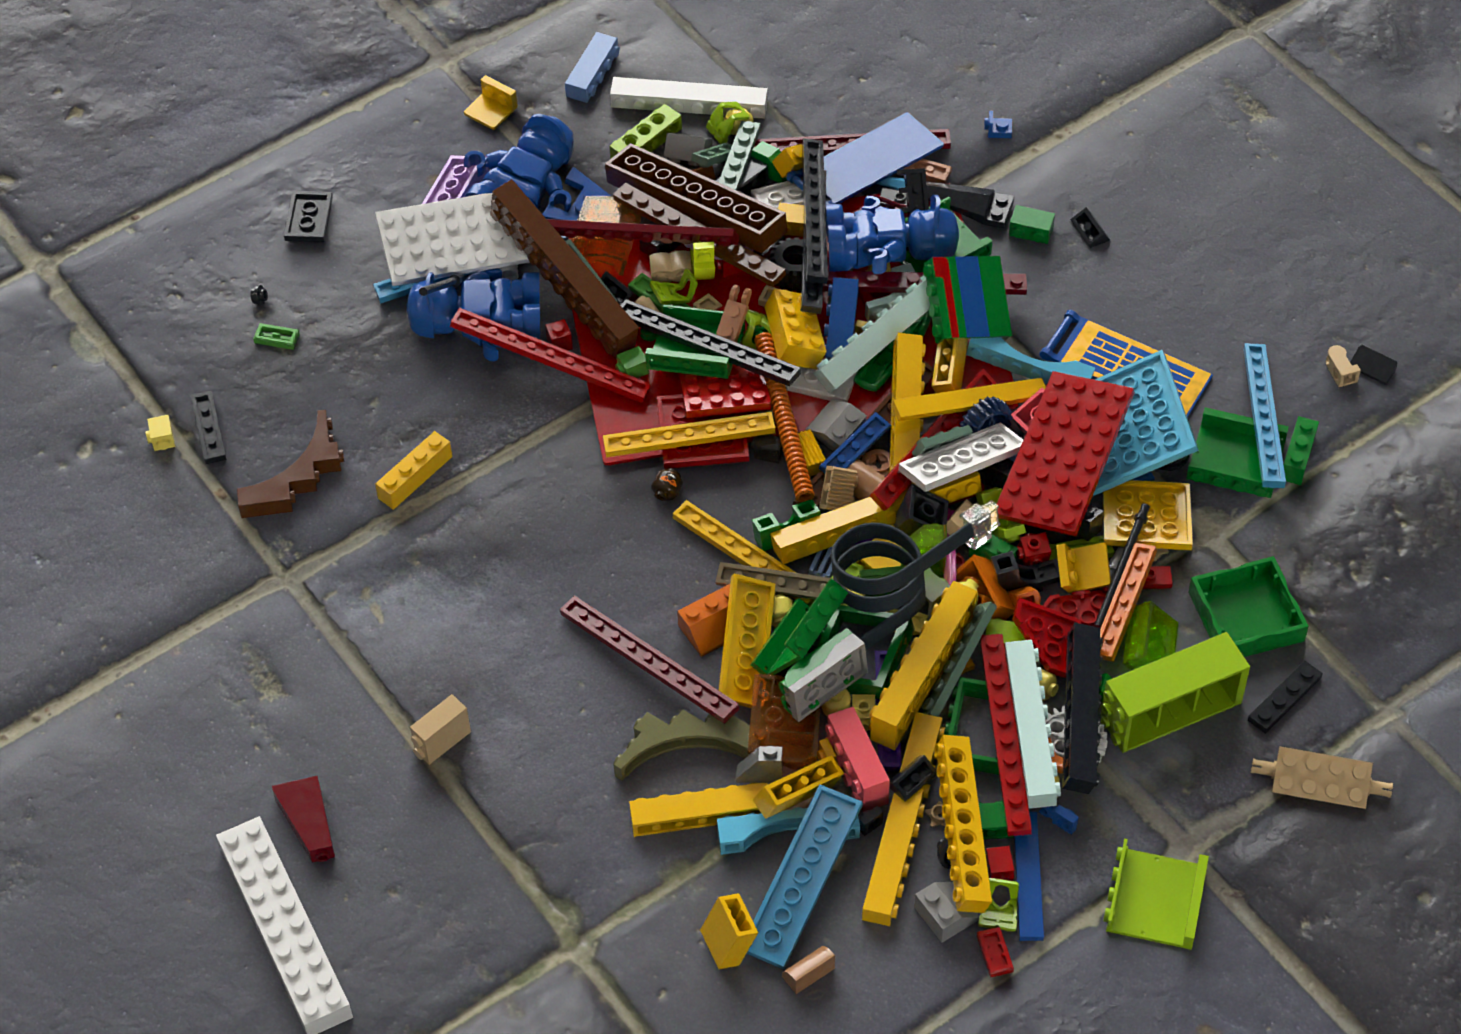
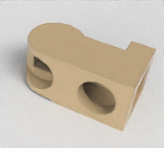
(1340, 367)

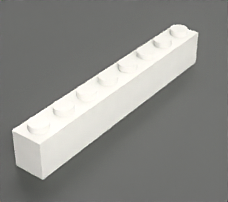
(685, 96)

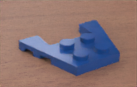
(581, 182)

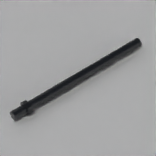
(1140, 519)

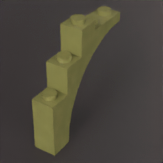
(684, 731)

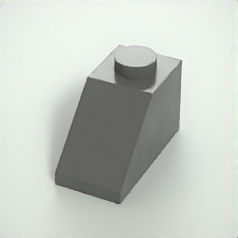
(761, 766)

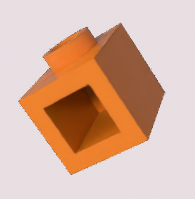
(1027, 593)

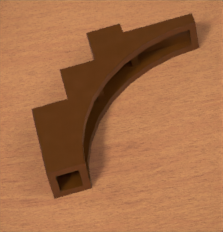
(302, 476)

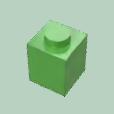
(632, 362)

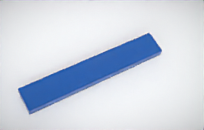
(1029, 879)

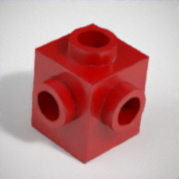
(1033, 549)

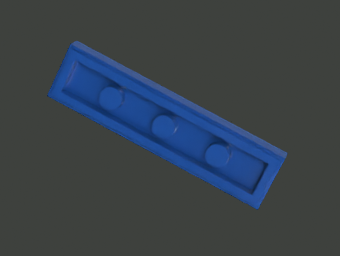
(857, 443)

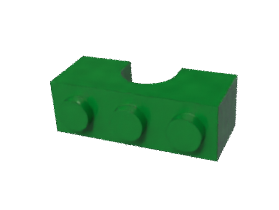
(1300, 449)
(767, 524)

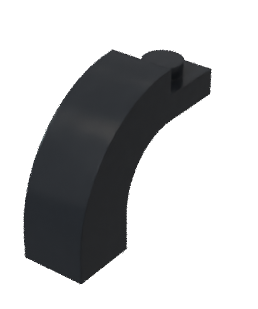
(1015, 576)

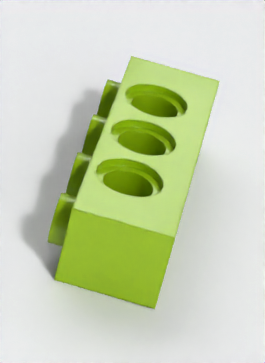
(650, 131)

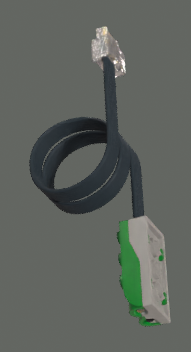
(843, 657)

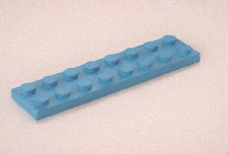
(803, 875)

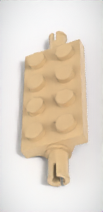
(1322, 777)

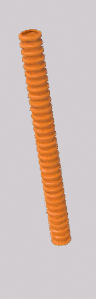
(786, 427)

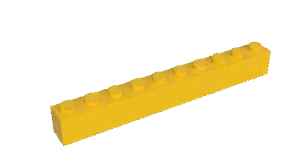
(824, 530)
(901, 828)

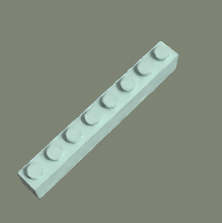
(874, 337)
(1031, 724)

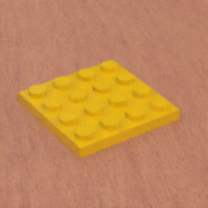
(1168, 517)

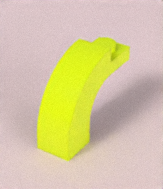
(703, 260)

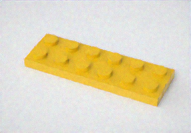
(745, 635)

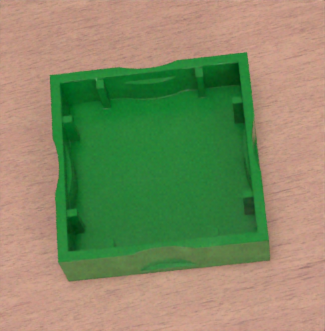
(1249, 606)

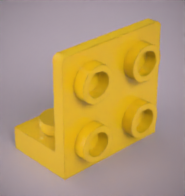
(493, 104)
(1083, 567)

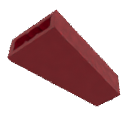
(306, 814)

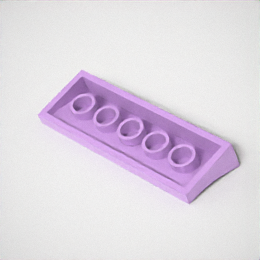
(453, 181)

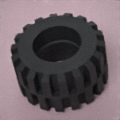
(785, 255)

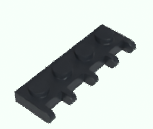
(915, 190)

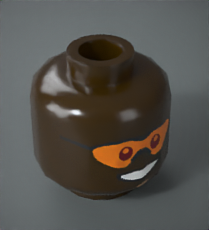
(667, 484)

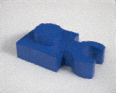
(1062, 817)

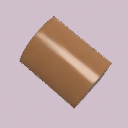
(867, 479)
(809, 969)

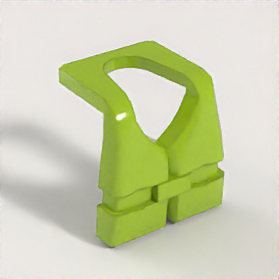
(720, 128)
(667, 293)
(753, 319)
(1002, 916)

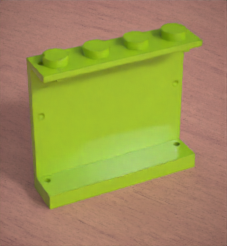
(1155, 897)

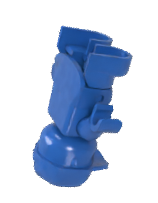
(539, 153)
(881, 235)
(484, 295)

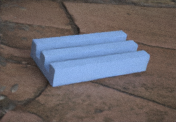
(816, 561)

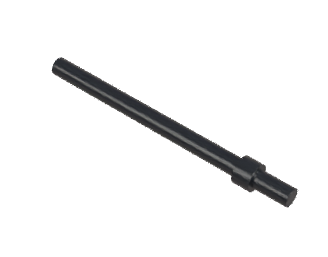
(454, 280)

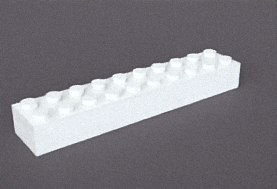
(284, 927)

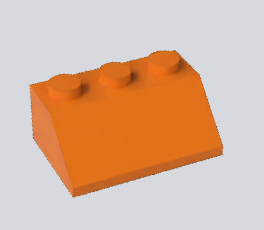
(989, 589)
(705, 621)

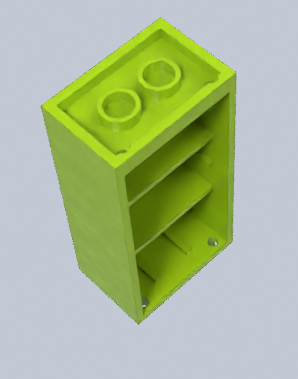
(1174, 692)

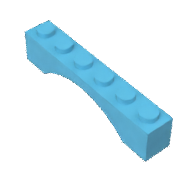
(1001, 354)
(740, 832)

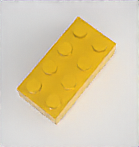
(794, 332)

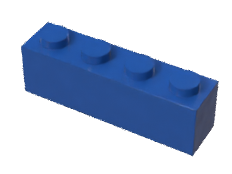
(841, 313)

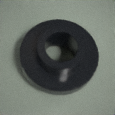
(259, 295)

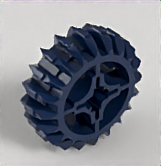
(986, 414)

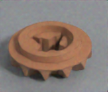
(883, 458)

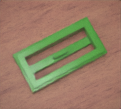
(275, 338)

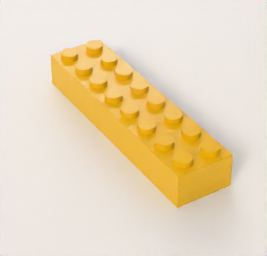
(922, 665)

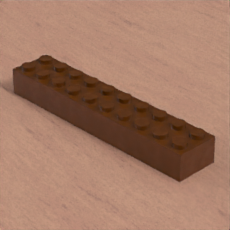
(698, 196)
(563, 269)

